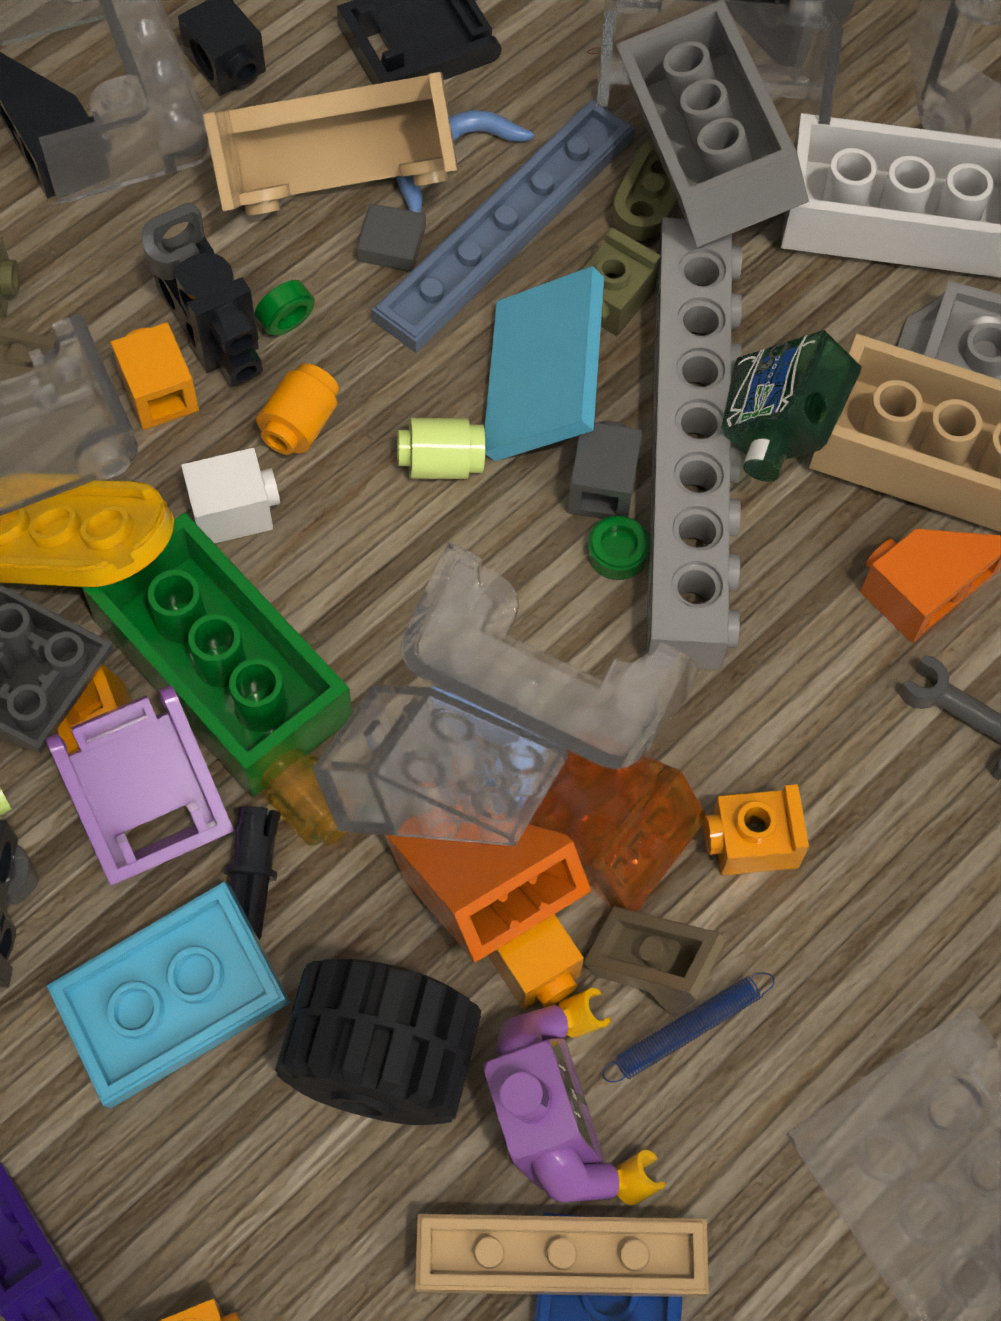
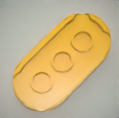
(85, 535)

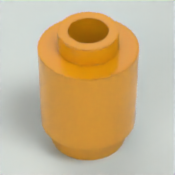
(298, 409)

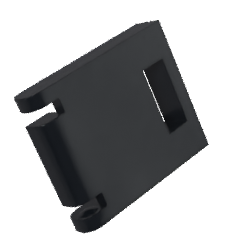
(419, 37)

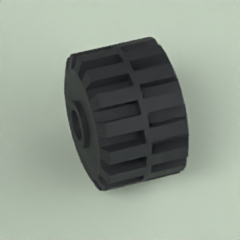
(379, 1041)

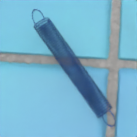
(749, 988)

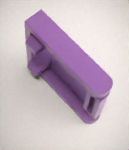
(133, 772)

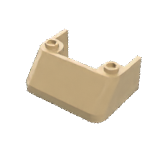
(331, 142)

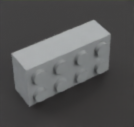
(713, 123)

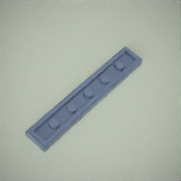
(502, 226)

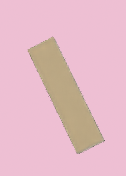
(562, 1255)

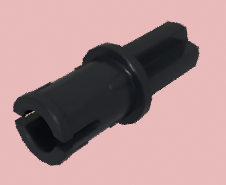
(253, 861)

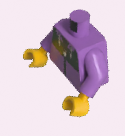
(547, 1112)

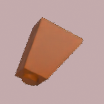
(492, 890)

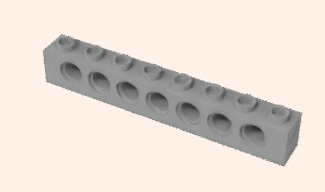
(680, 460)

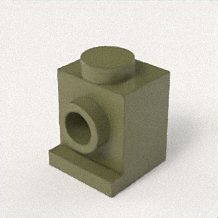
(629, 278)

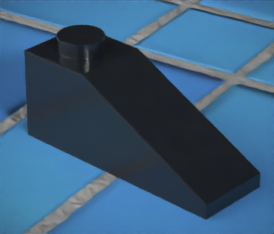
(35, 109)

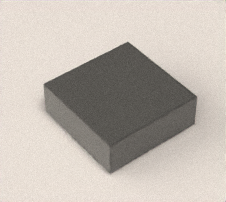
(391, 237)

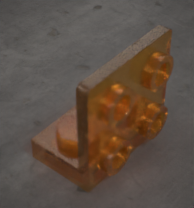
(622, 822)

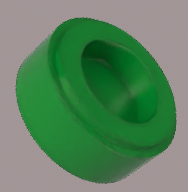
(284, 307)
(618, 547)

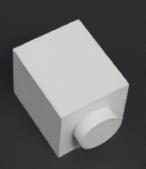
(231, 495)

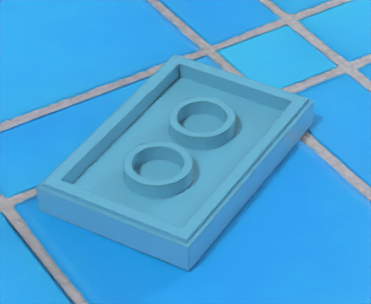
(544, 365)
(167, 995)

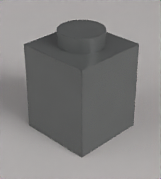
(604, 471)

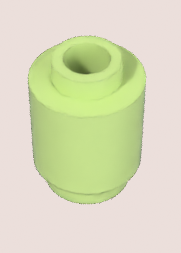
(441, 448)

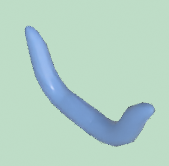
(461, 124)

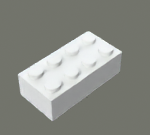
(898, 196)

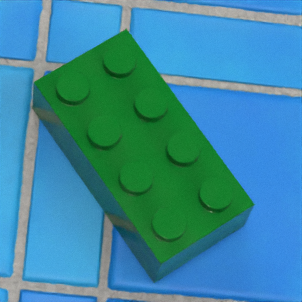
(226, 651)

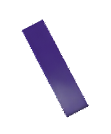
(32, 1271)

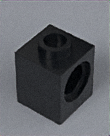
(222, 44)

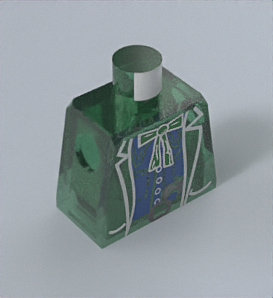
(787, 401)

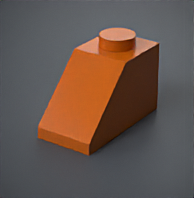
(928, 576)

